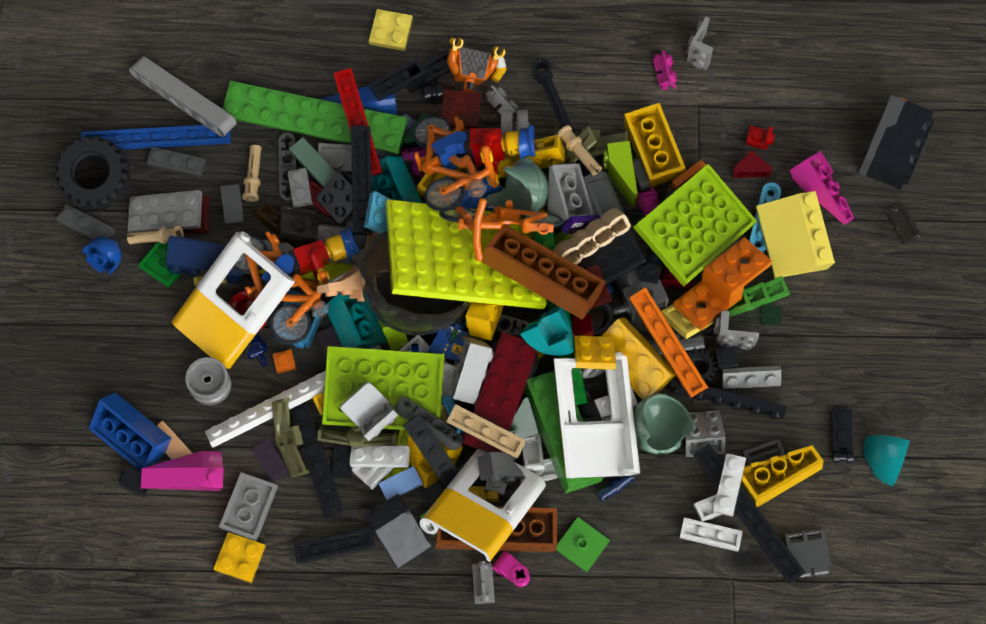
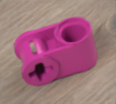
(647, 201)
(509, 567)

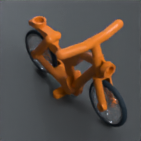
(476, 221)

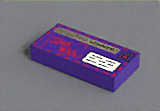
(578, 223)

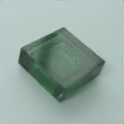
(770, 315)

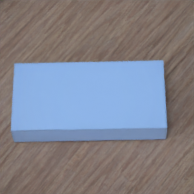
(400, 483)

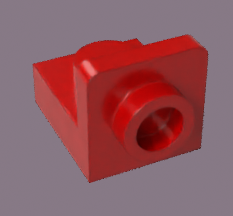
(760, 137)

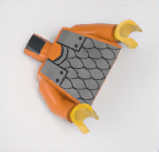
(471, 65)

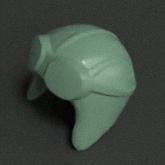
(524, 186)
(661, 423)

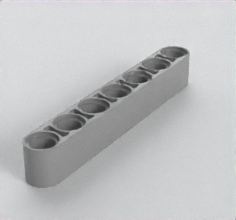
(182, 96)

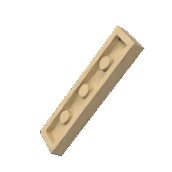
(486, 431)

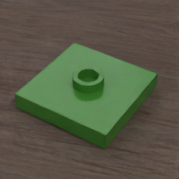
(582, 544)

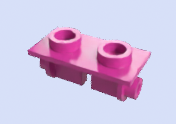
(663, 63)

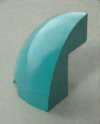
(550, 333)
(885, 456)

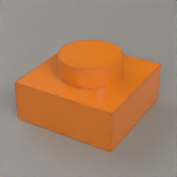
(284, 361)

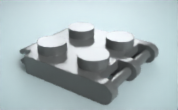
(810, 551)

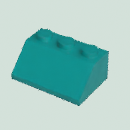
(395, 181)
(355, 323)

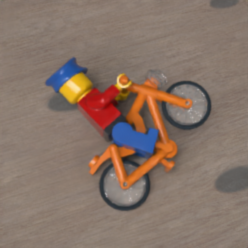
(465, 149)
(292, 322)

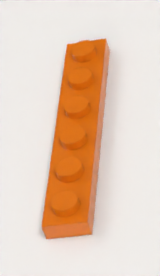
(668, 342)

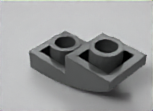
(231, 203)

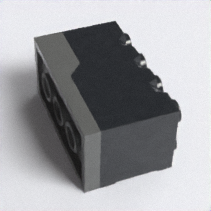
(897, 142)

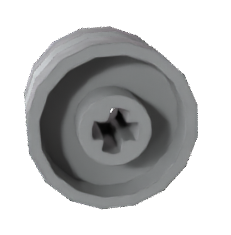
(508, 124)
(207, 370)

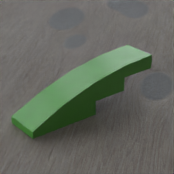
(760, 295)

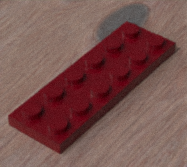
(503, 386)

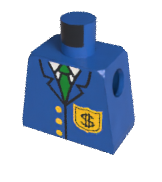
(449, 340)

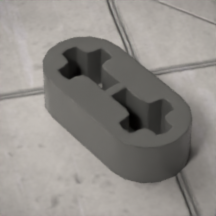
(640, 175)

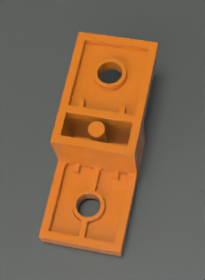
(722, 283)

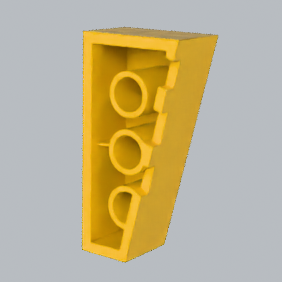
(483, 319)
(772, 477)

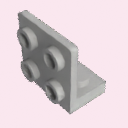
(707, 430)

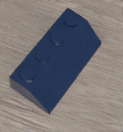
(195, 258)

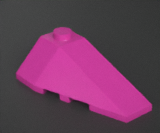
(815, 175)
(191, 472)

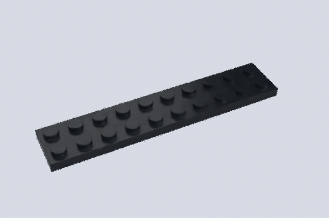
(614, 261)

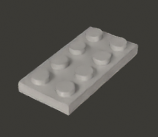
(165, 210)

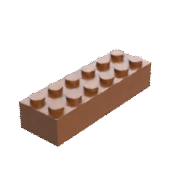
(543, 271)
(533, 534)

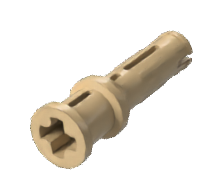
(575, 144)
(251, 181)
(160, 235)

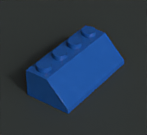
(129, 432)

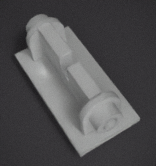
(498, 97)
(483, 583)

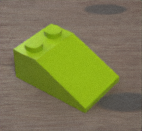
(620, 169)

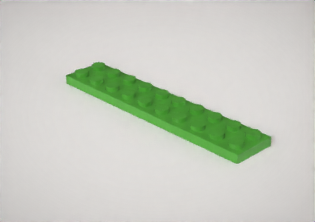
(309, 116)

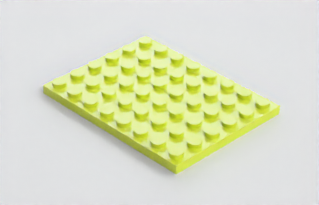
(439, 260)

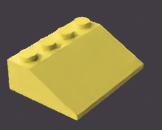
(795, 235)

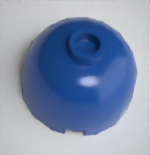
(103, 254)

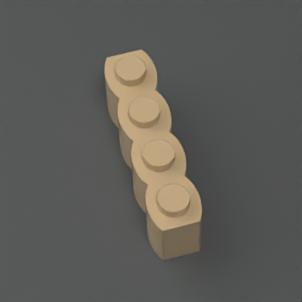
(595, 235)

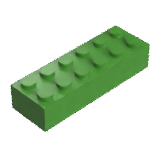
(544, 405)

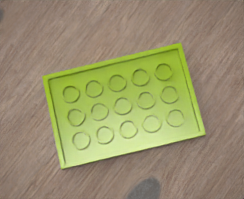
(695, 224)
(390, 372)

